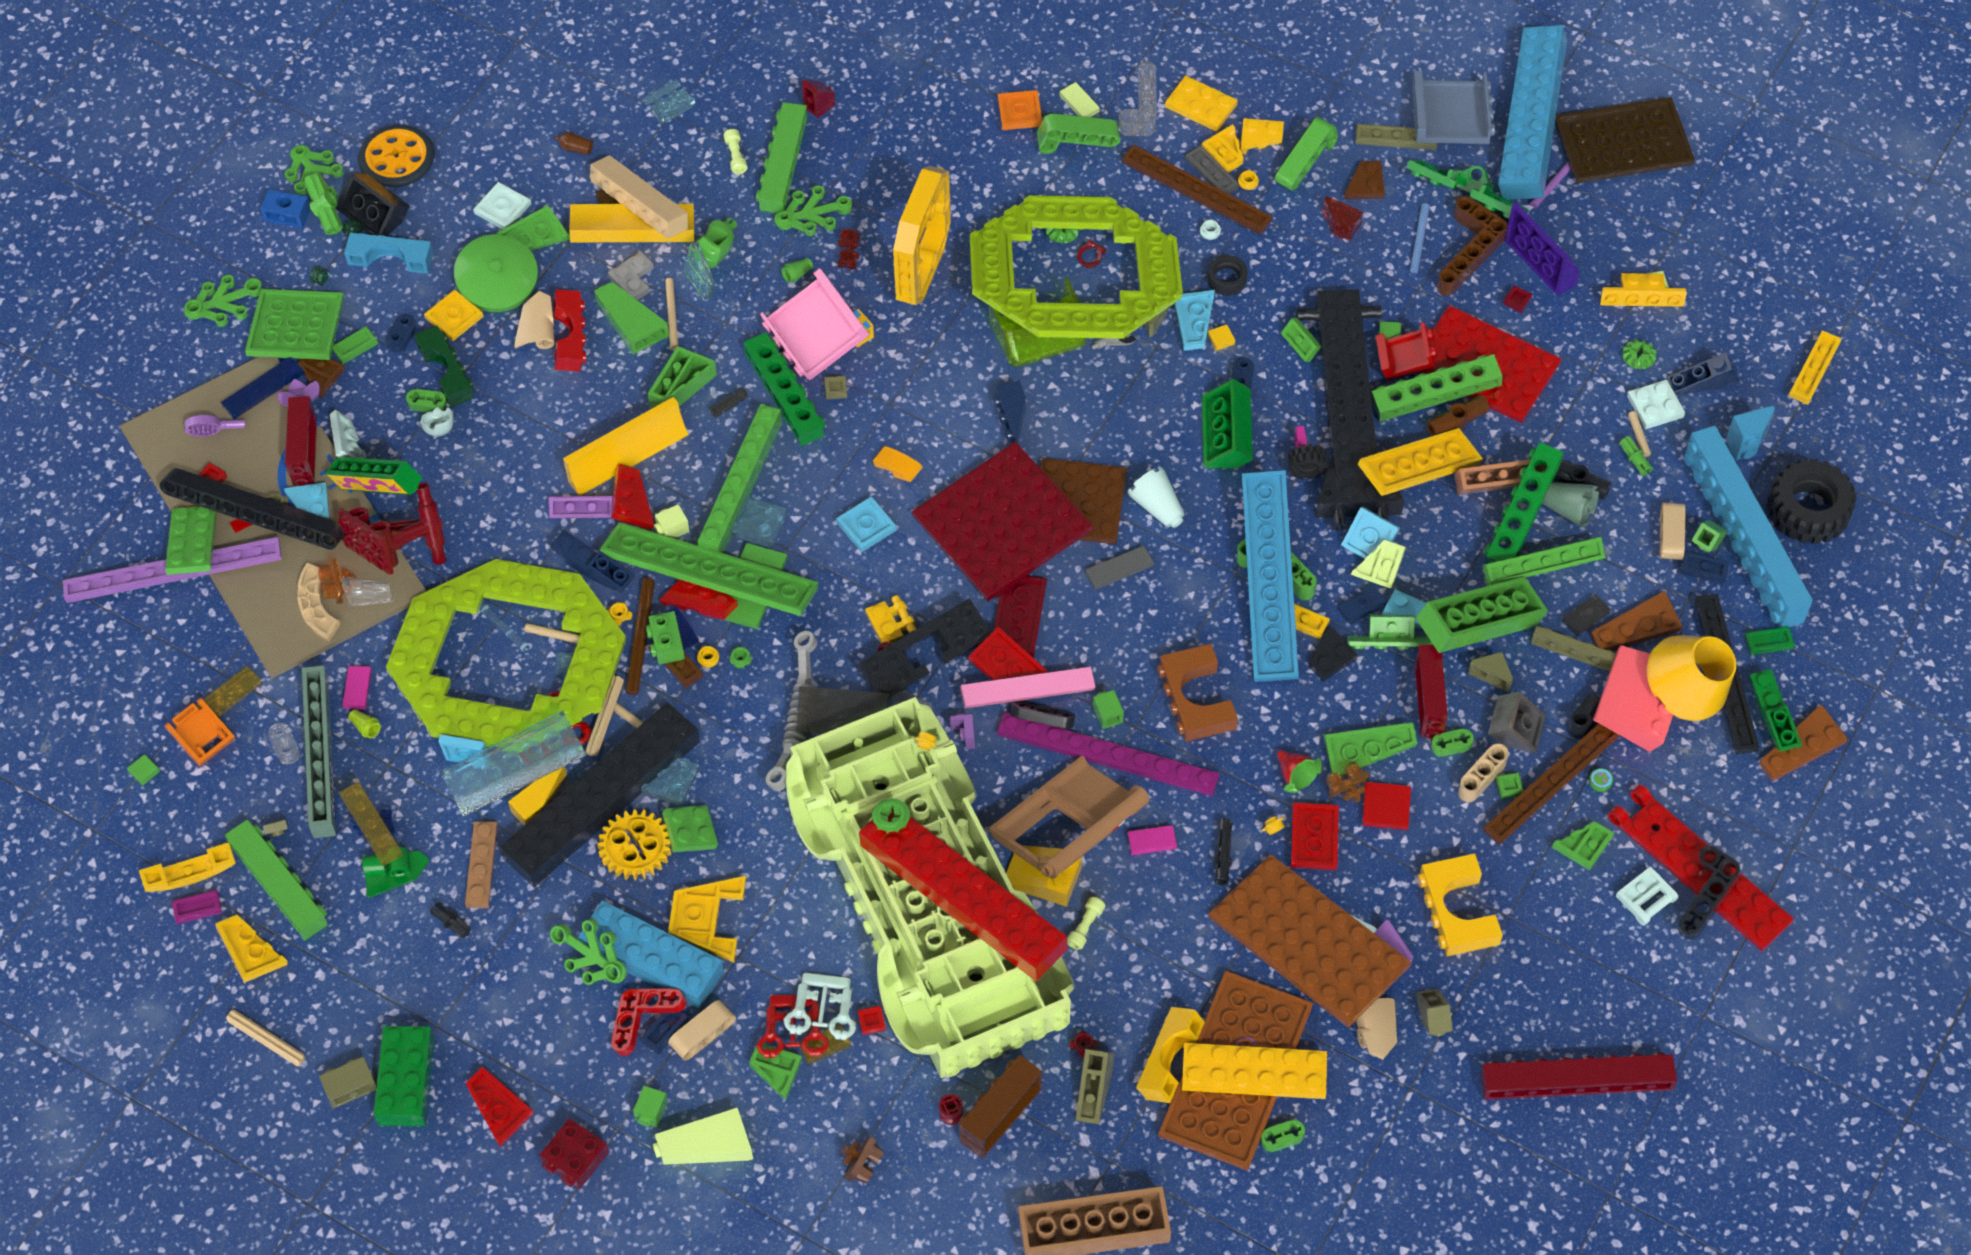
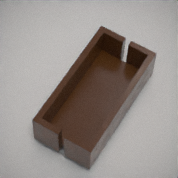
(1000, 1106)

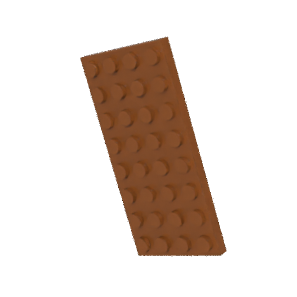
(1309, 940)
(1228, 1123)

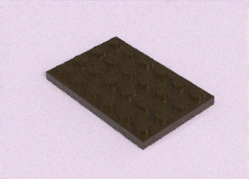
(1624, 140)

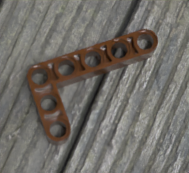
(1490, 235)

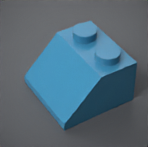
(1748, 432)

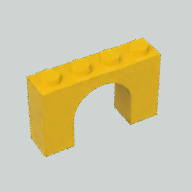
(1456, 934)

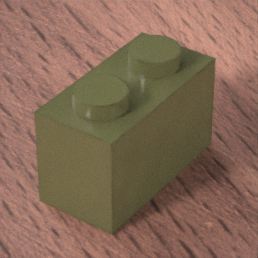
(347, 1082)

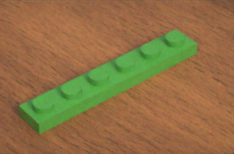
(1544, 561)

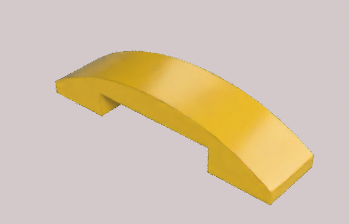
(189, 871)

